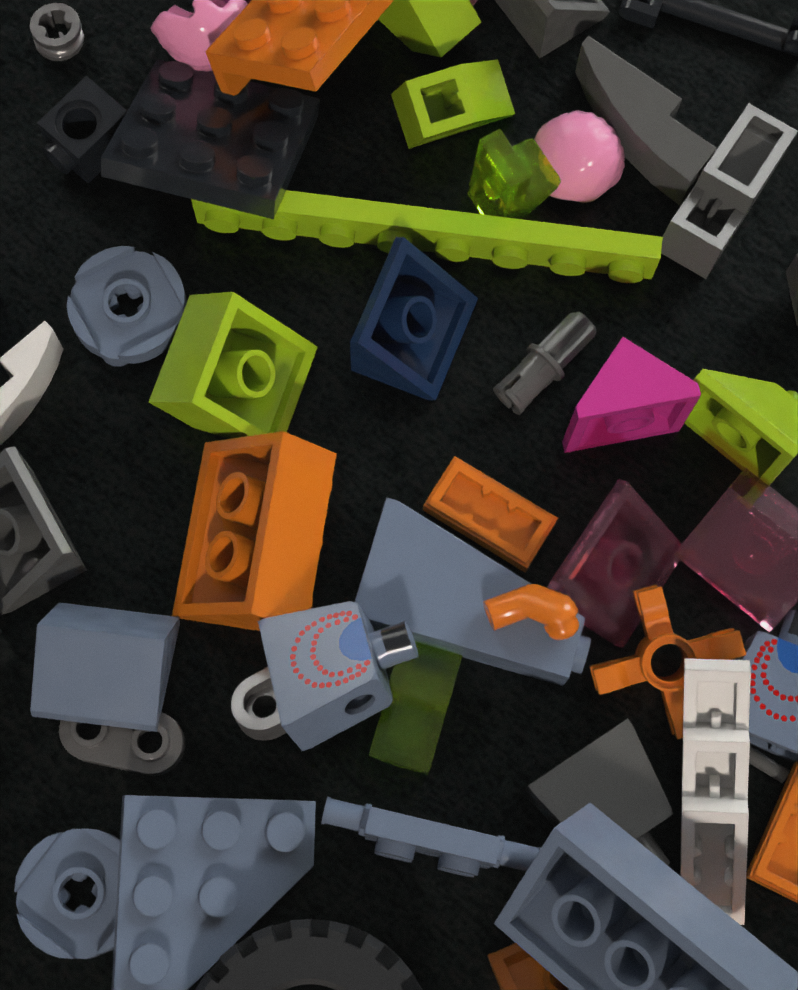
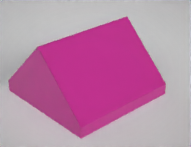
(631, 400)

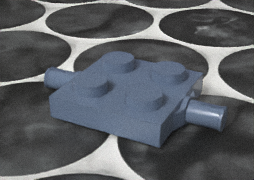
(402, 835)

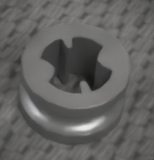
(59, 48)

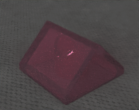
(749, 549)
(616, 554)

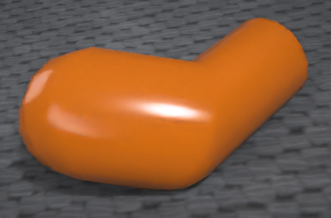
(537, 603)

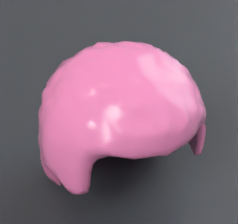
(190, 34)
(583, 154)

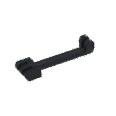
(716, 17)

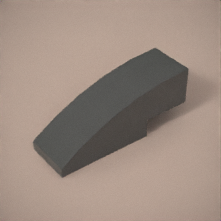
(644, 120)
(726, 190)

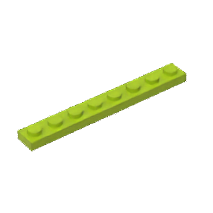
(448, 234)

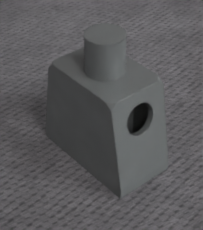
(615, 779)

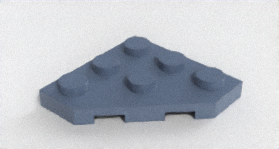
(199, 880)

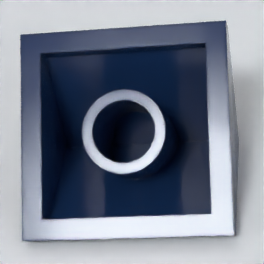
(411, 323)

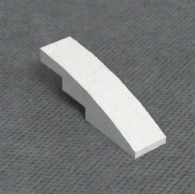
(716, 781)

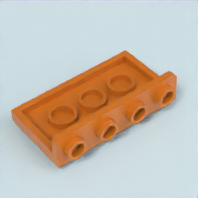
(290, 41)

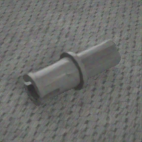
(545, 362)

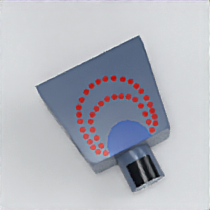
(331, 668)
(774, 689)

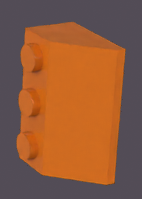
(254, 530)

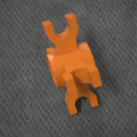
(658, 631)

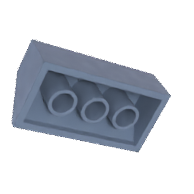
(621, 919)

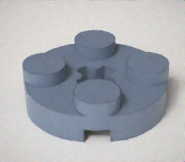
(95, 296)
(43, 898)

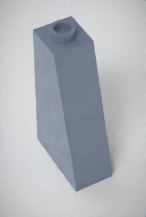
(439, 590)

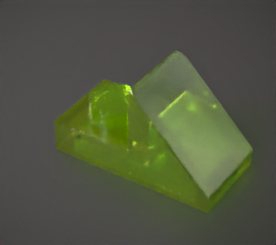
(510, 178)
(414, 719)

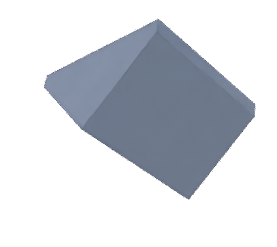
(102, 666)

